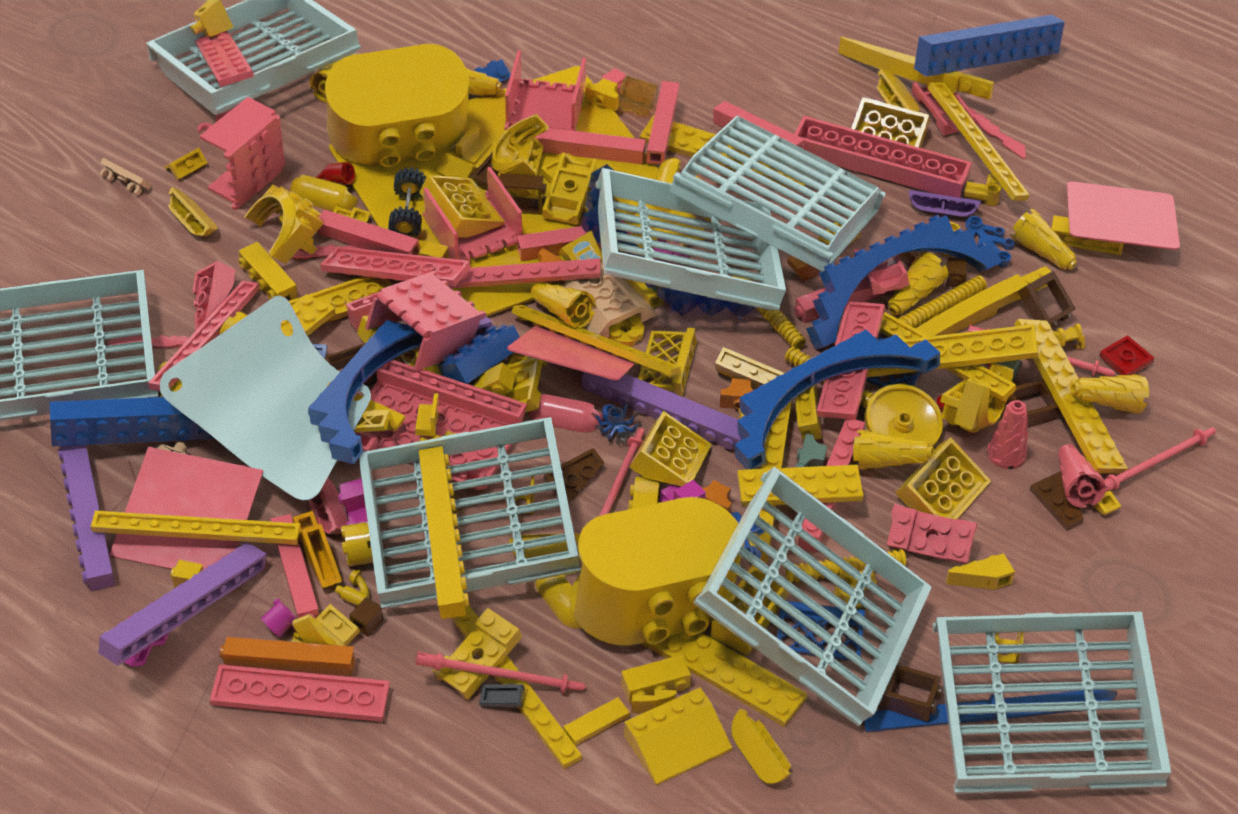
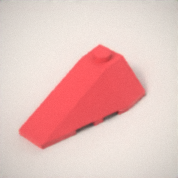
(211, 289)

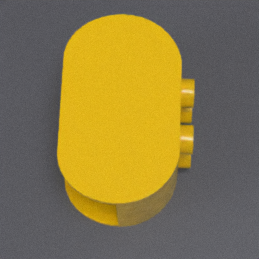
(397, 104)
(648, 570)

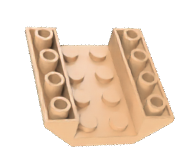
(614, 301)

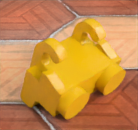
(1071, 334)

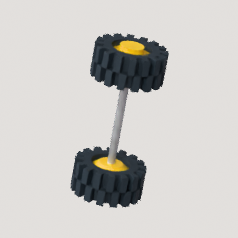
(407, 185)

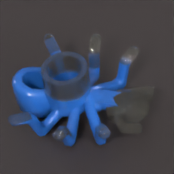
(614, 418)

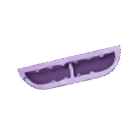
(943, 204)

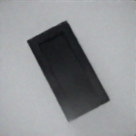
(502, 695)

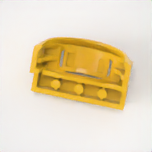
(529, 149)

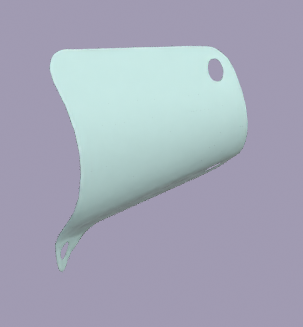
(255, 397)

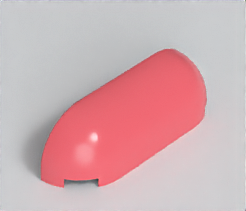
(567, 413)
(328, 509)

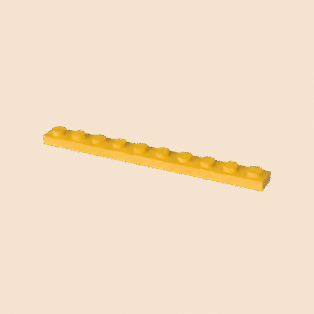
(978, 141)
(602, 343)
(1000, 387)
(195, 527)
(533, 708)

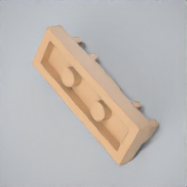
(125, 176)

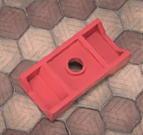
(943, 121)
(887, 275)
(910, 533)

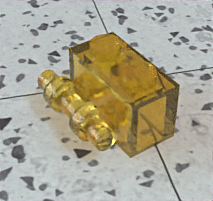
(638, 92)

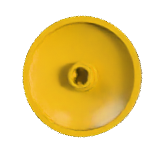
(904, 413)

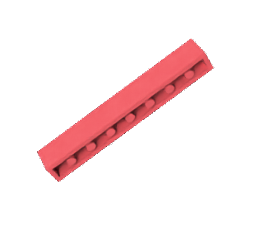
(841, 455)

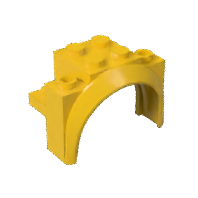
(298, 220)
(972, 404)

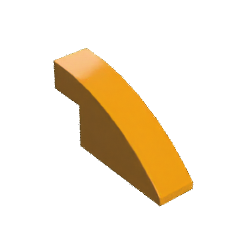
(317, 550)

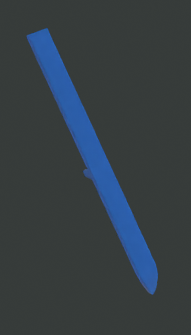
(888, 720)

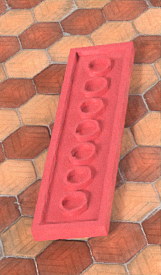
(224, 58)
(392, 265)
(844, 392)
(300, 693)

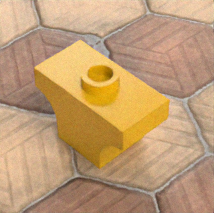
(603, 94)

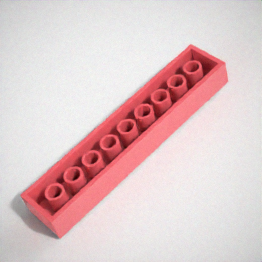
(884, 157)

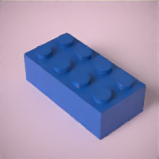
(480, 354)

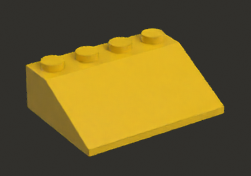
(891, 122)
(463, 204)
(670, 452)
(944, 483)
(677, 736)

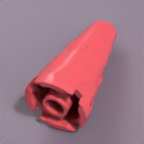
(1010, 439)
(1079, 478)

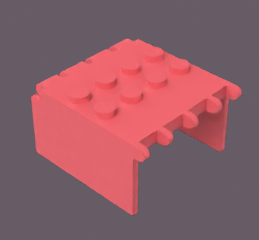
(554, 104)
(254, 149)
(490, 240)
(432, 311)

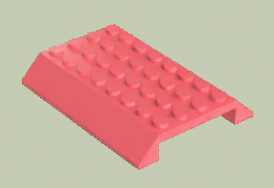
(460, 410)

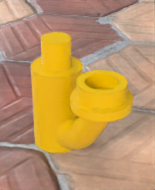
(352, 595)

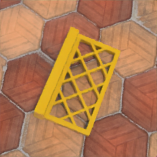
(684, 359)

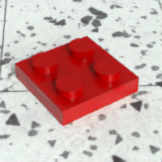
(1126, 356)

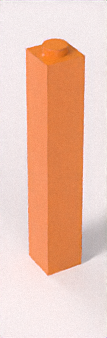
(288, 656)

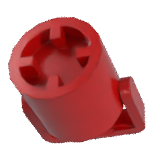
(340, 173)

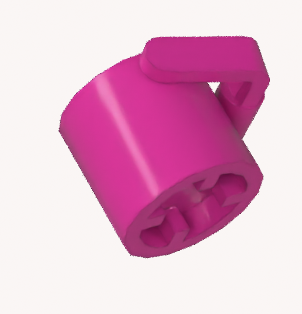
(279, 618)

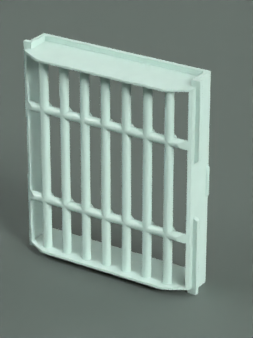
(335, 42)
(794, 162)
(645, 191)
(69, 291)
(853, 540)
(509, 573)
(1109, 774)

